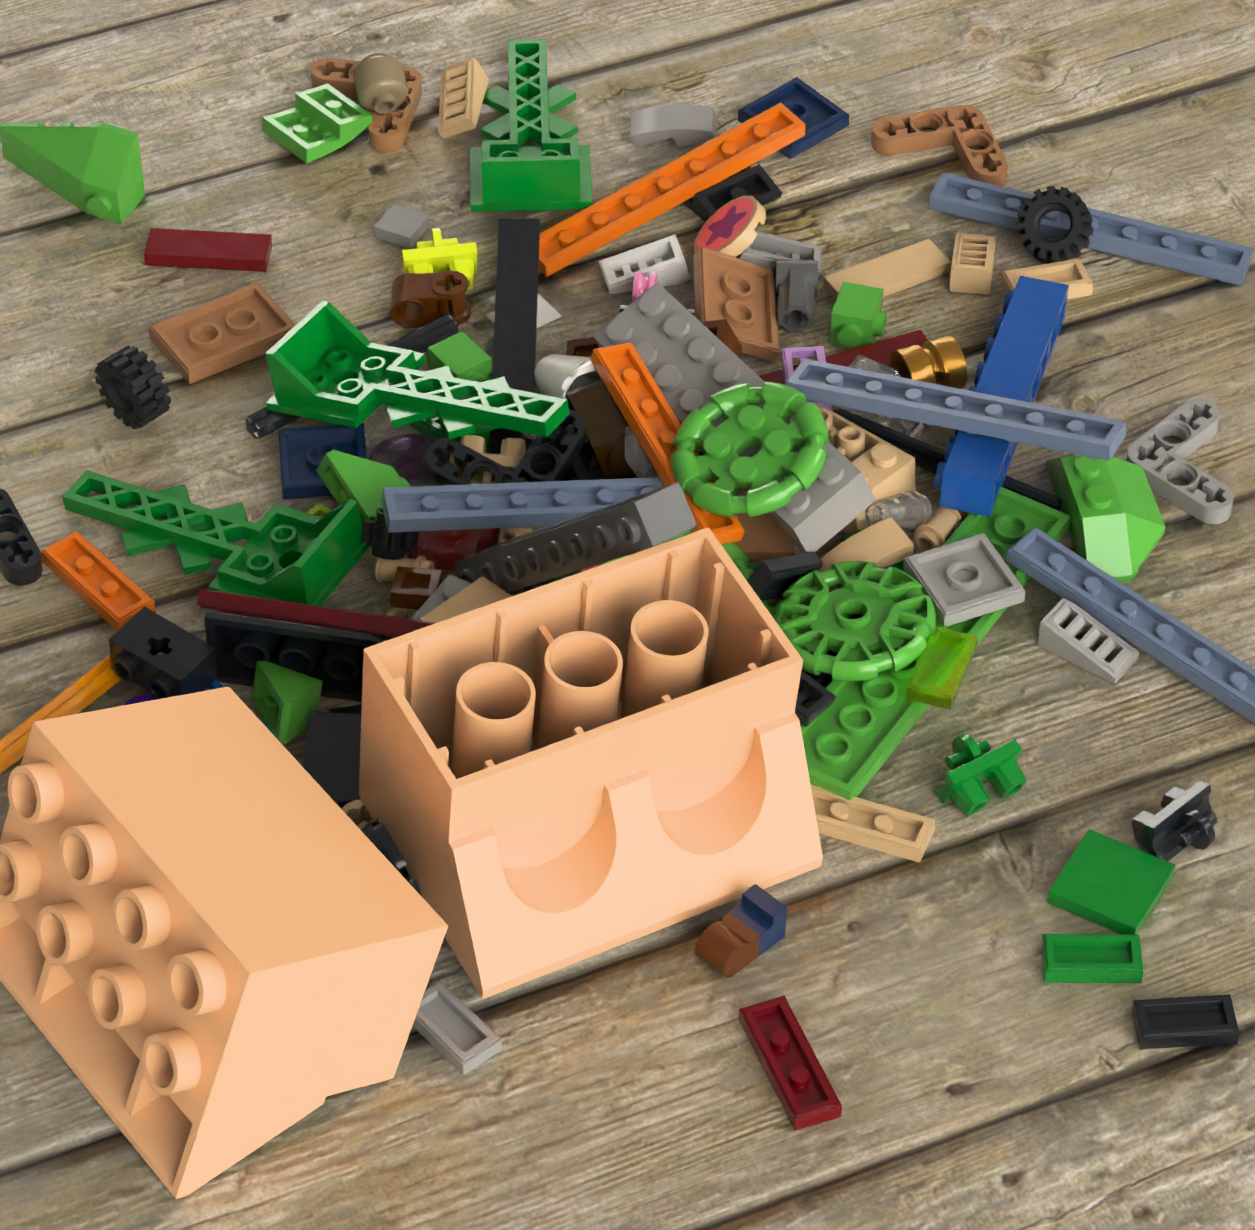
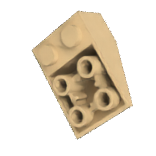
(882, 464)

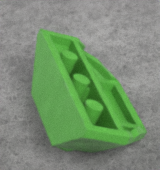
(1110, 512)

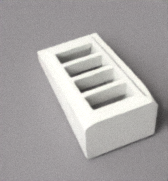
(656, 257)

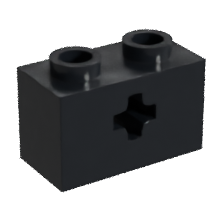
(162, 656)

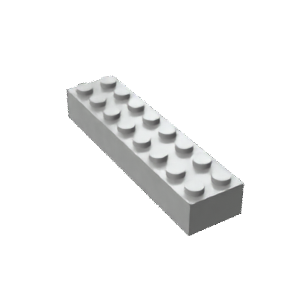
(695, 364)

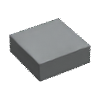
(401, 226)

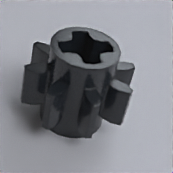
(386, 544)

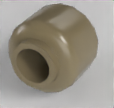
(380, 83)

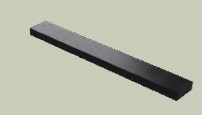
(516, 312)

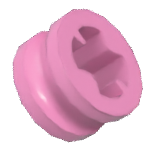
(642, 284)

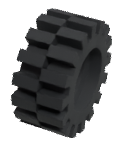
(1049, 201)
(132, 387)

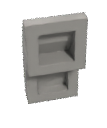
(683, 122)

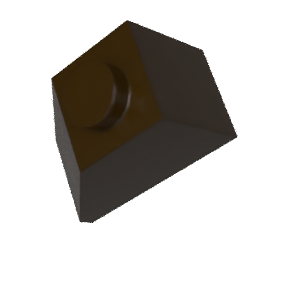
(603, 426)

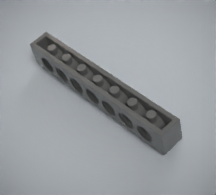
(582, 540)

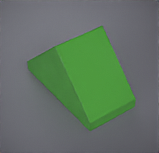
(284, 699)

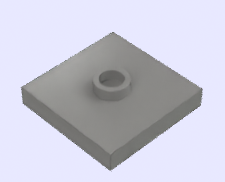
(965, 579)

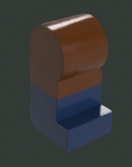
(743, 932)

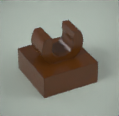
(413, 586)

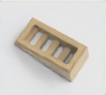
(461, 92)
(972, 263)

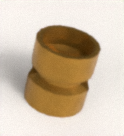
(936, 363)

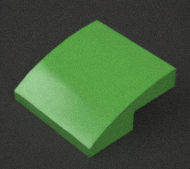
(318, 123)

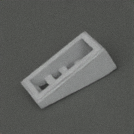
(769, 248)
(1068, 621)

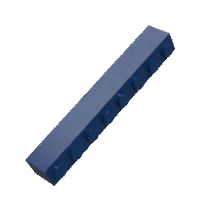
(1012, 370)

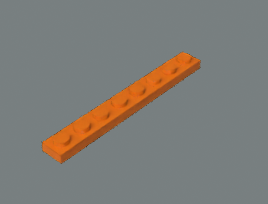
(667, 187)

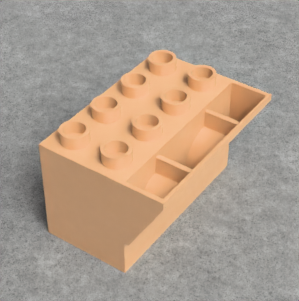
(590, 759)
(202, 928)

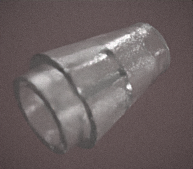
(906, 508)

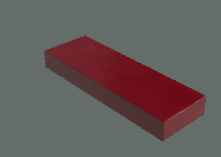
(208, 249)
(790, 1063)

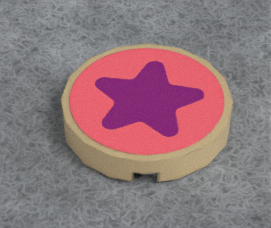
(732, 226)

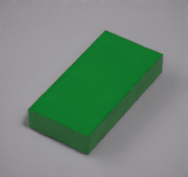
(1092, 958)

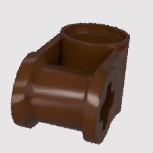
(426, 296)

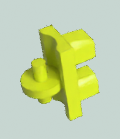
(441, 256)

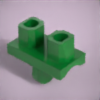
(975, 769)

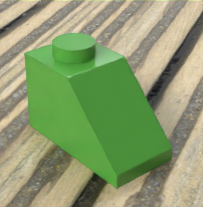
(358, 480)

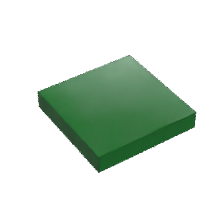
(1111, 883)

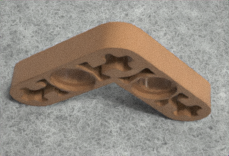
(335, 73)
(901, 135)

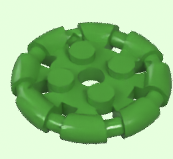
(748, 427)
(893, 620)

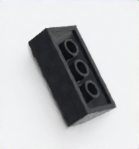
(310, 649)

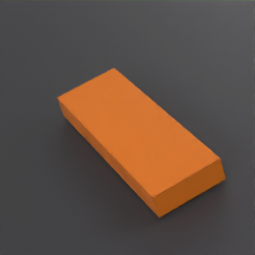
(96, 579)

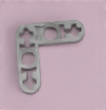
(1205, 495)

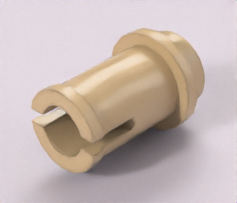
(937, 530)
(386, 568)

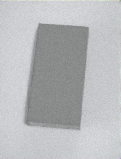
(455, 1029)

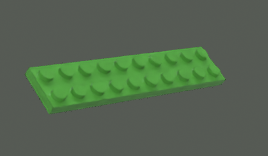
(874, 715)

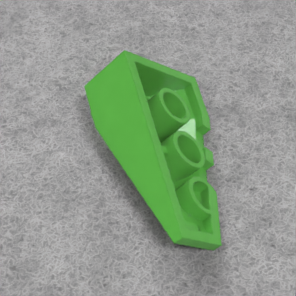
(88, 166)

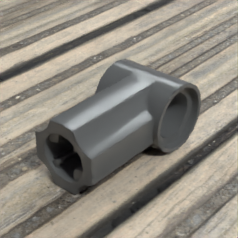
(796, 291)

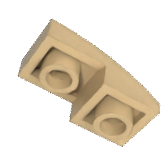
(879, 543)

